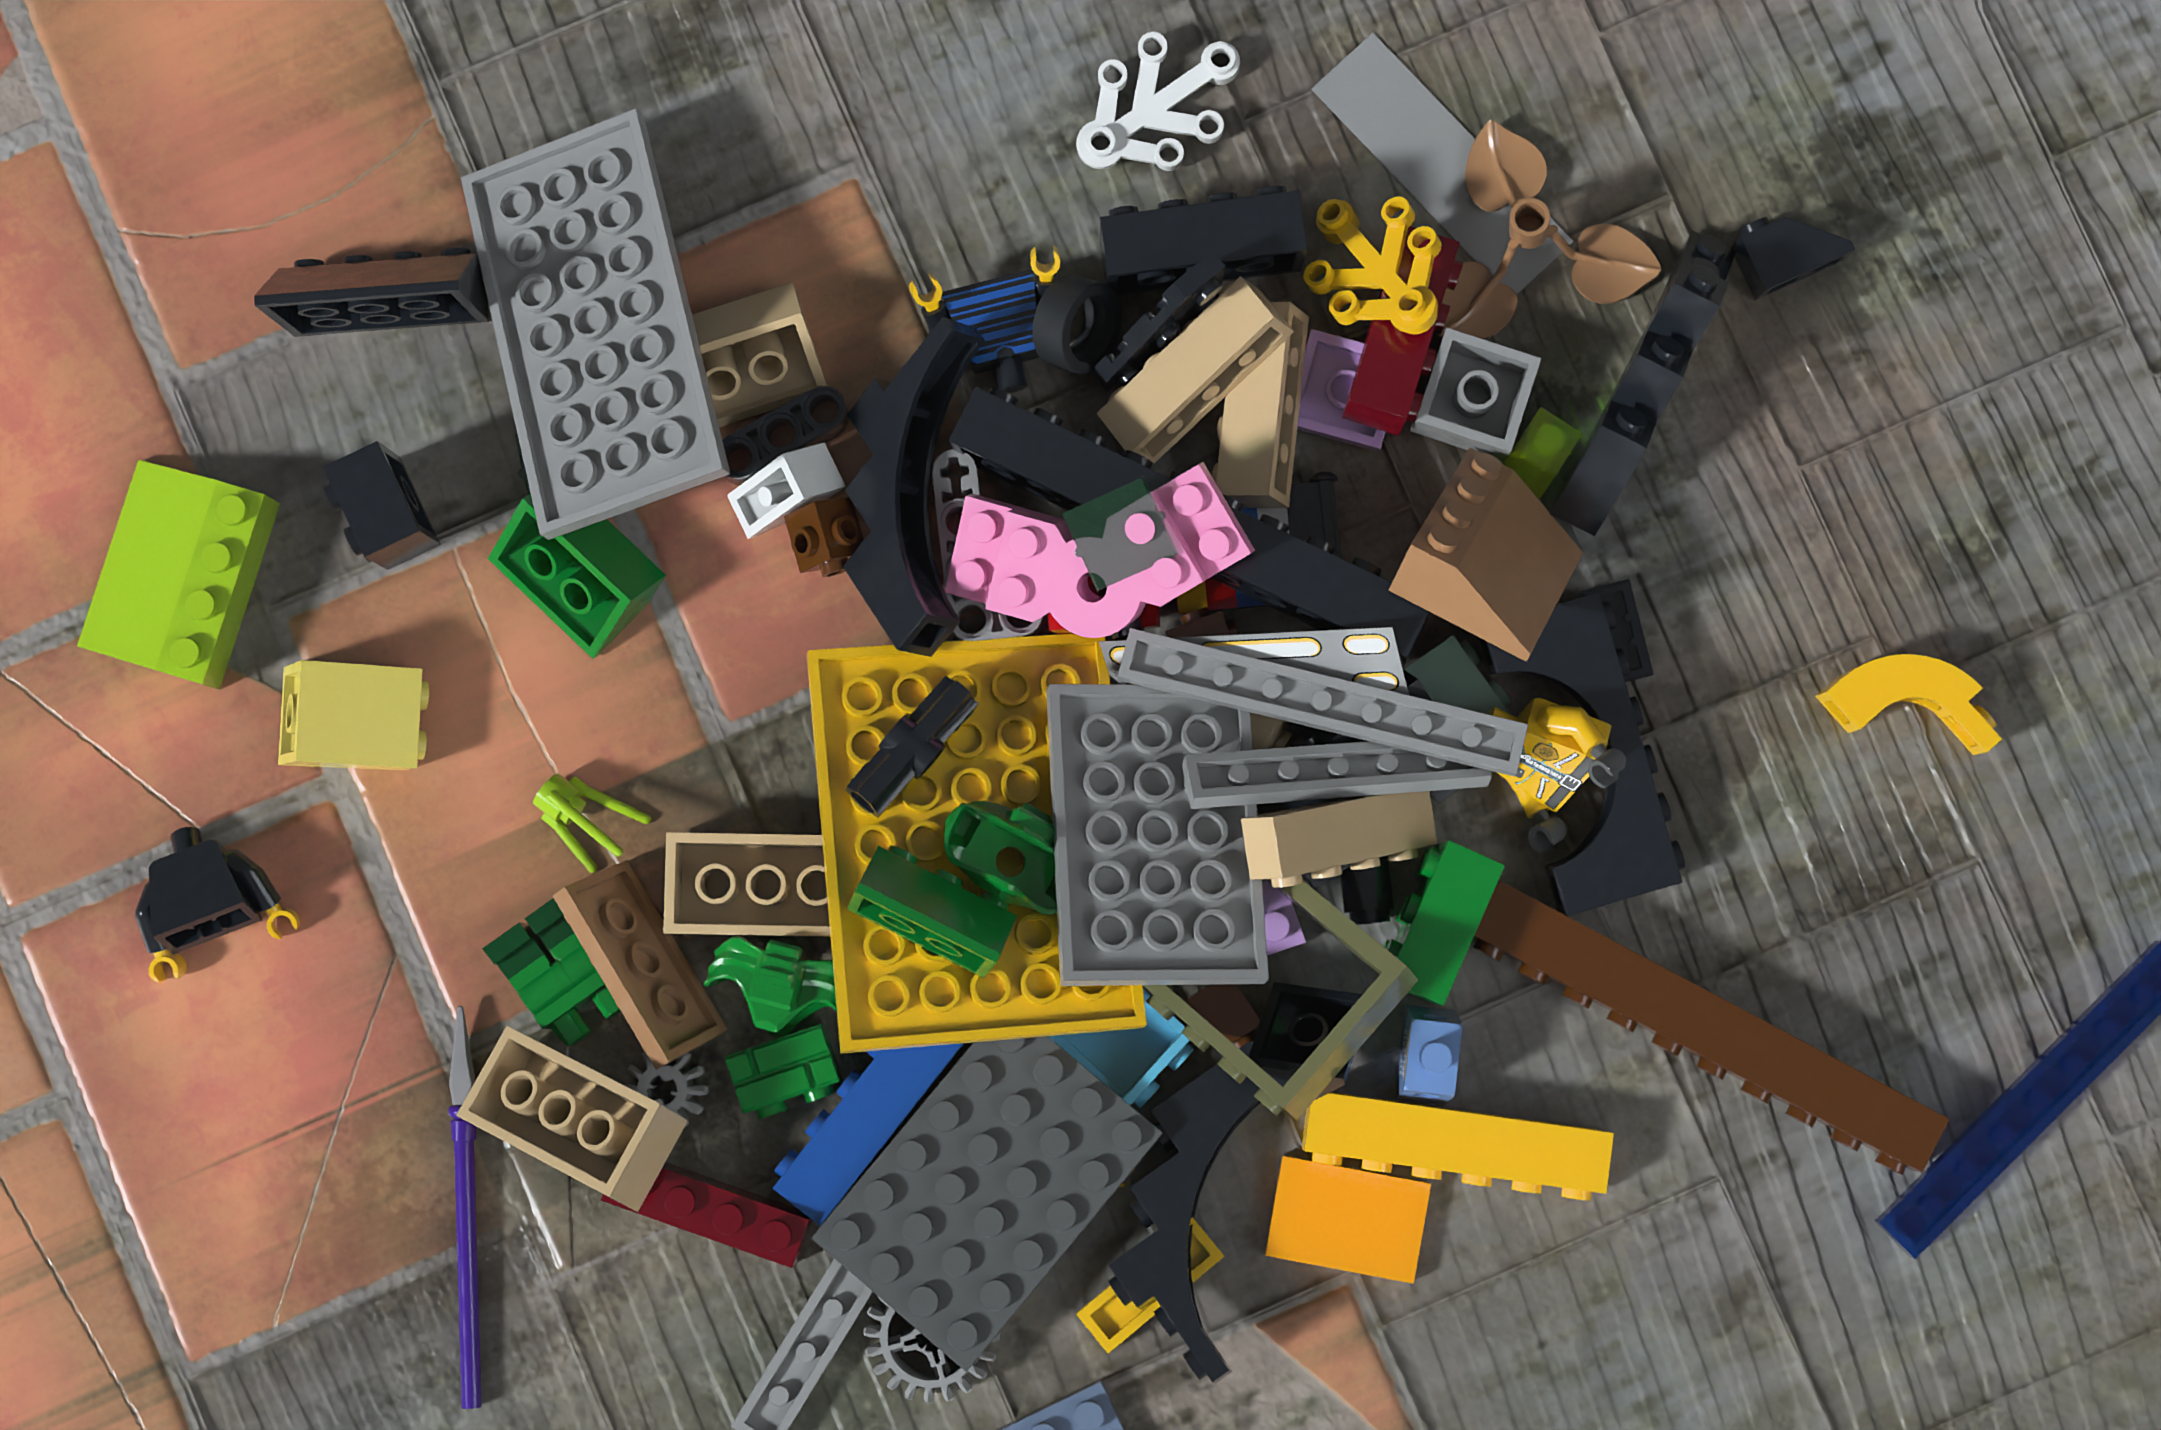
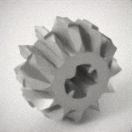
(681, 1077)

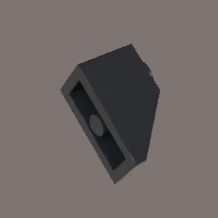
(1785, 253)

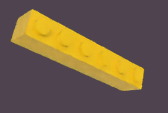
(1458, 1142)

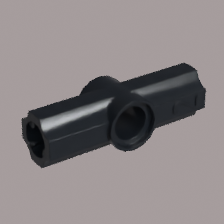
(911, 746)

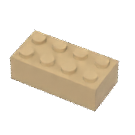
(745, 885)
(572, 1118)

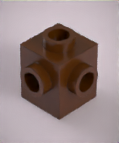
(824, 535)

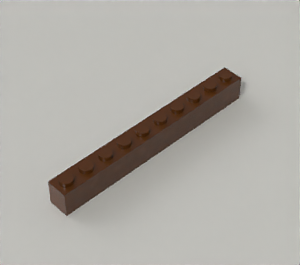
(1710, 1029)

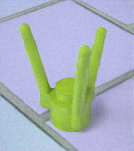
(563, 802)

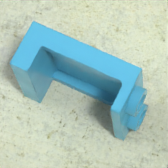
(1131, 1057)

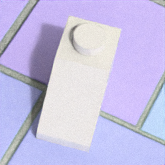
(784, 487)

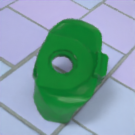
(982, 829)
(775, 982)

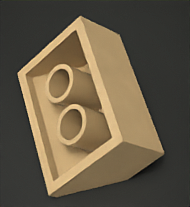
(757, 353)

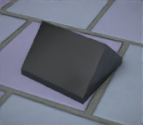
(1295, 1025)

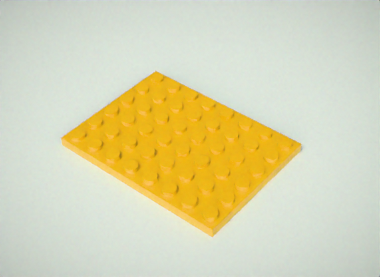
(884, 984)

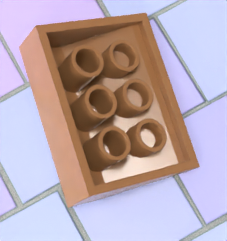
(1489, 557)

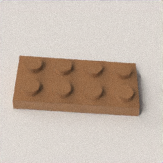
(640, 963)

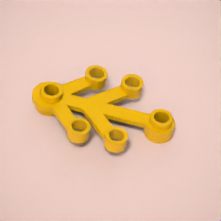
(1378, 270)

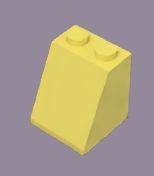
(352, 716)

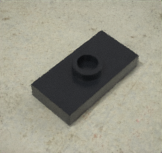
(1628, 629)

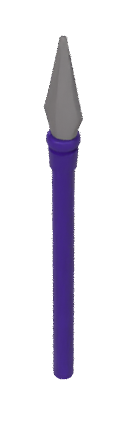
(463, 1135)

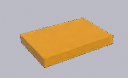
(1347, 1219)

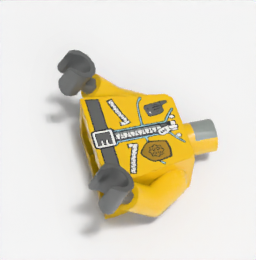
(1556, 758)

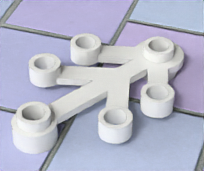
(1152, 109)

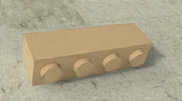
(1195, 371)
(1262, 423)
(1336, 834)

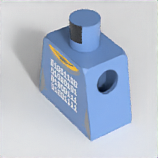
(1429, 1055)

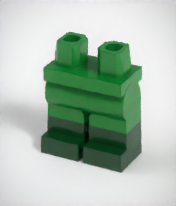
(547, 986)

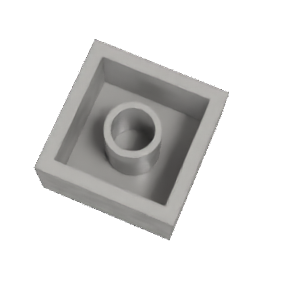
(1476, 394)

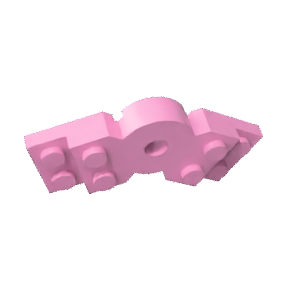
(1028, 566)

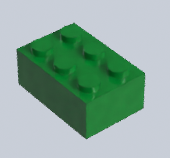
(1443, 916)

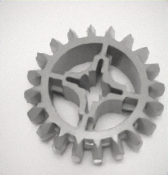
(907, 1341)

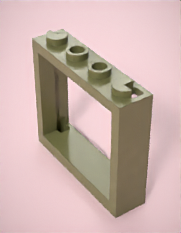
(1339, 1044)

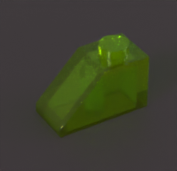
(1542, 450)

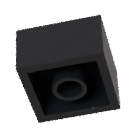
(379, 506)

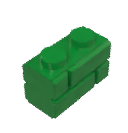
(783, 1070)

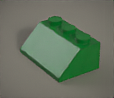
(582, 580)
(933, 910)

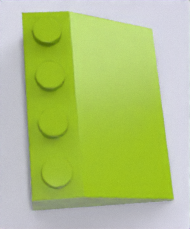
(179, 573)

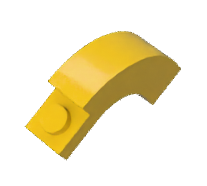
(1919, 679)

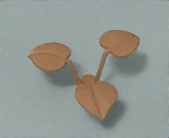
(1513, 172)

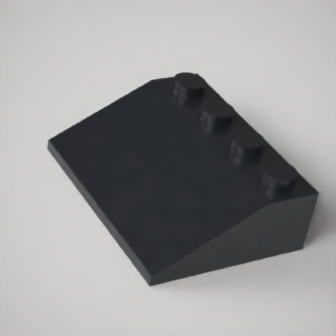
(376, 294)

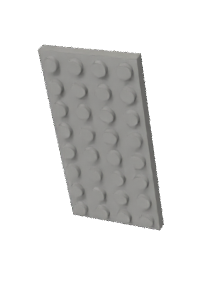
(594, 326)

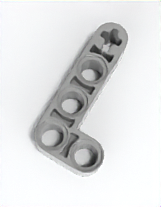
(996, 623)

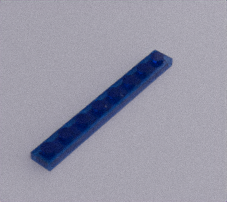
(2027, 1106)

